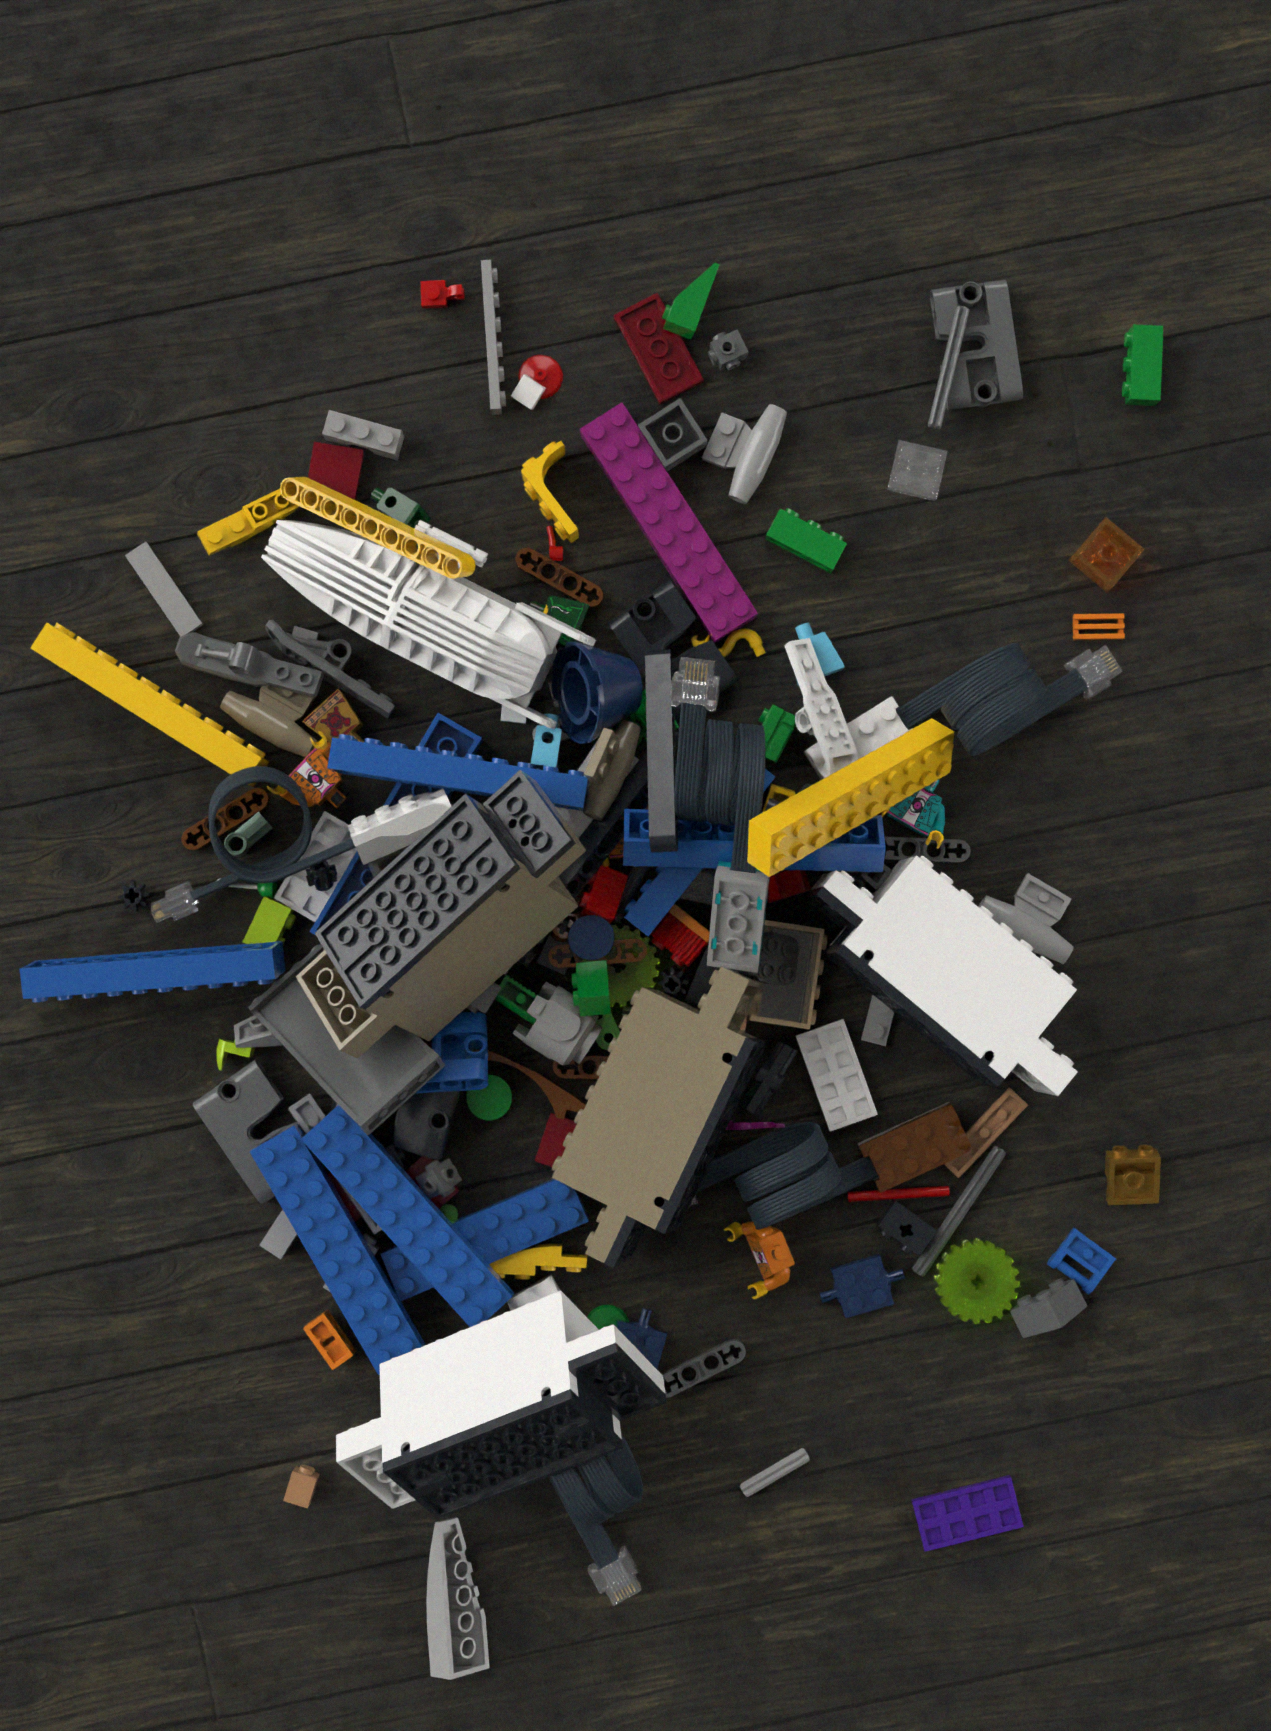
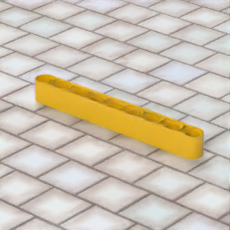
(303, 493)

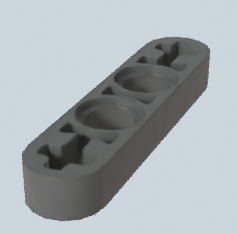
(920, 849)
(701, 1371)

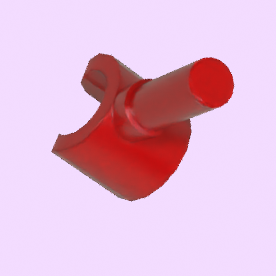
(555, 552)

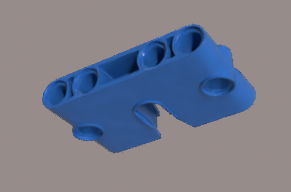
(454, 1045)

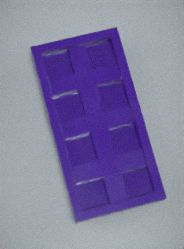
(967, 1513)

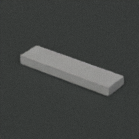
(164, 589)

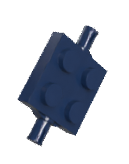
(862, 1286)
(644, 1337)

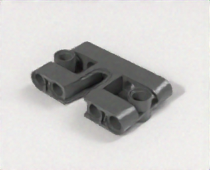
(991, 324)
(234, 1119)

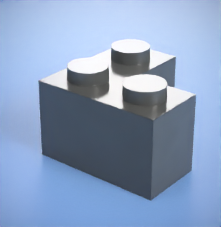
(1049, 1308)

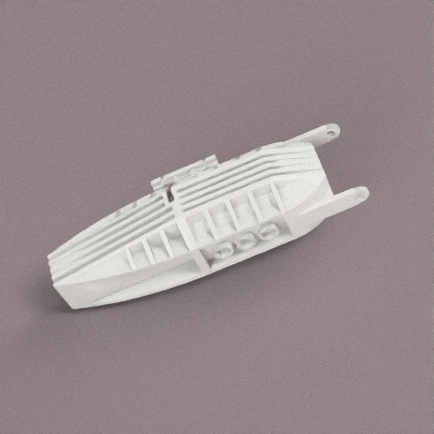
(422, 615)

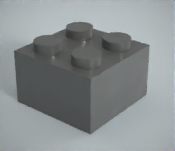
(673, 434)

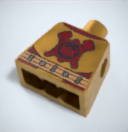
(335, 718)

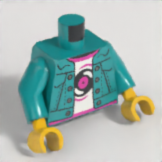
(921, 813)

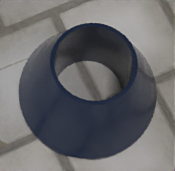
(593, 690)

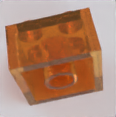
(1106, 554)

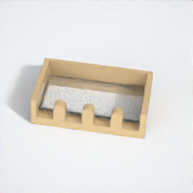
(793, 1003)

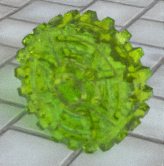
(636, 974)
(990, 1295)

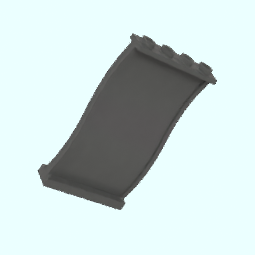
(363, 1087)

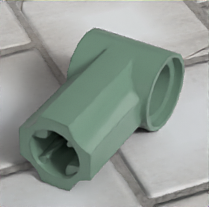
(250, 833)

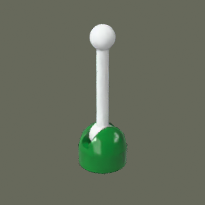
(268, 889)

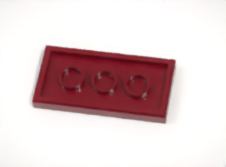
(658, 351)

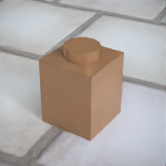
(301, 1486)

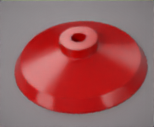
(544, 371)

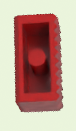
(603, 893)
(678, 940)

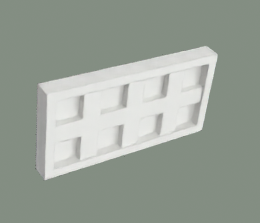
(295, 889)
(836, 1075)

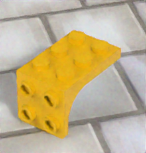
(533, 476)

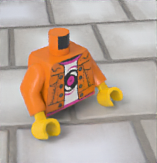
(315, 778)
(769, 1252)

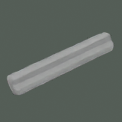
(774, 1472)

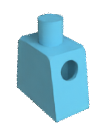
(825, 652)
(544, 753)

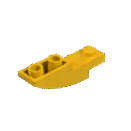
(246, 523)
(548, 1256)

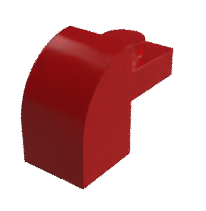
(787, 884)

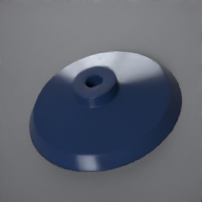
(591, 937)

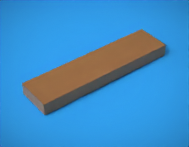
(988, 1128)

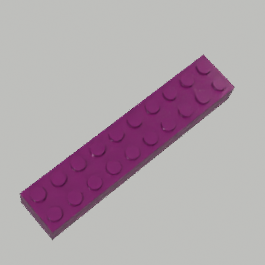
(668, 523)

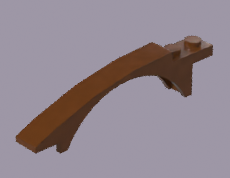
(558, 1096)

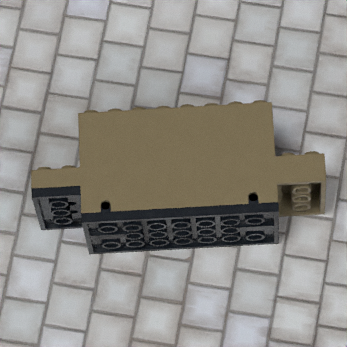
(444, 918)
(659, 1111)

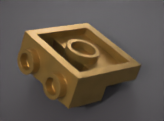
(1132, 1175)

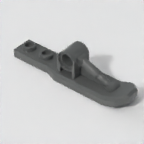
(320, 656)
(245, 664)

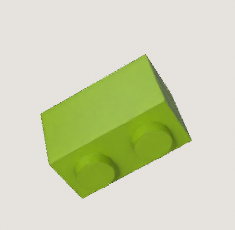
(270, 922)

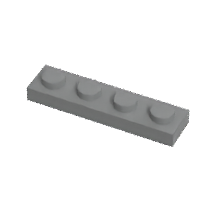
(877, 1023)

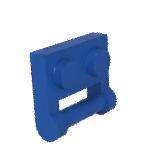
(1085, 1253)

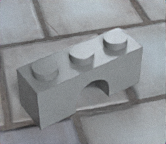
(355, 431)

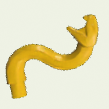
(751, 636)

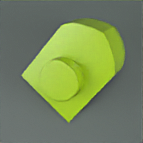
(227, 1046)

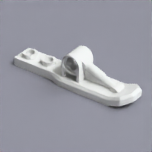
(821, 709)

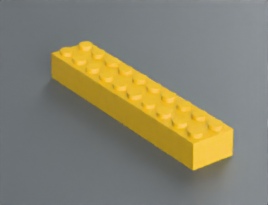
(145, 701)
(849, 797)

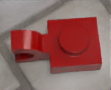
(436, 293)

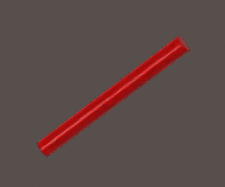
(898, 1193)

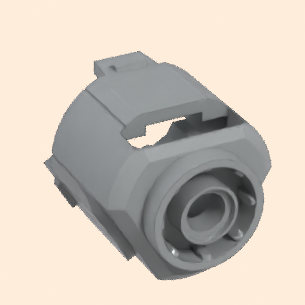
(558, 1027)

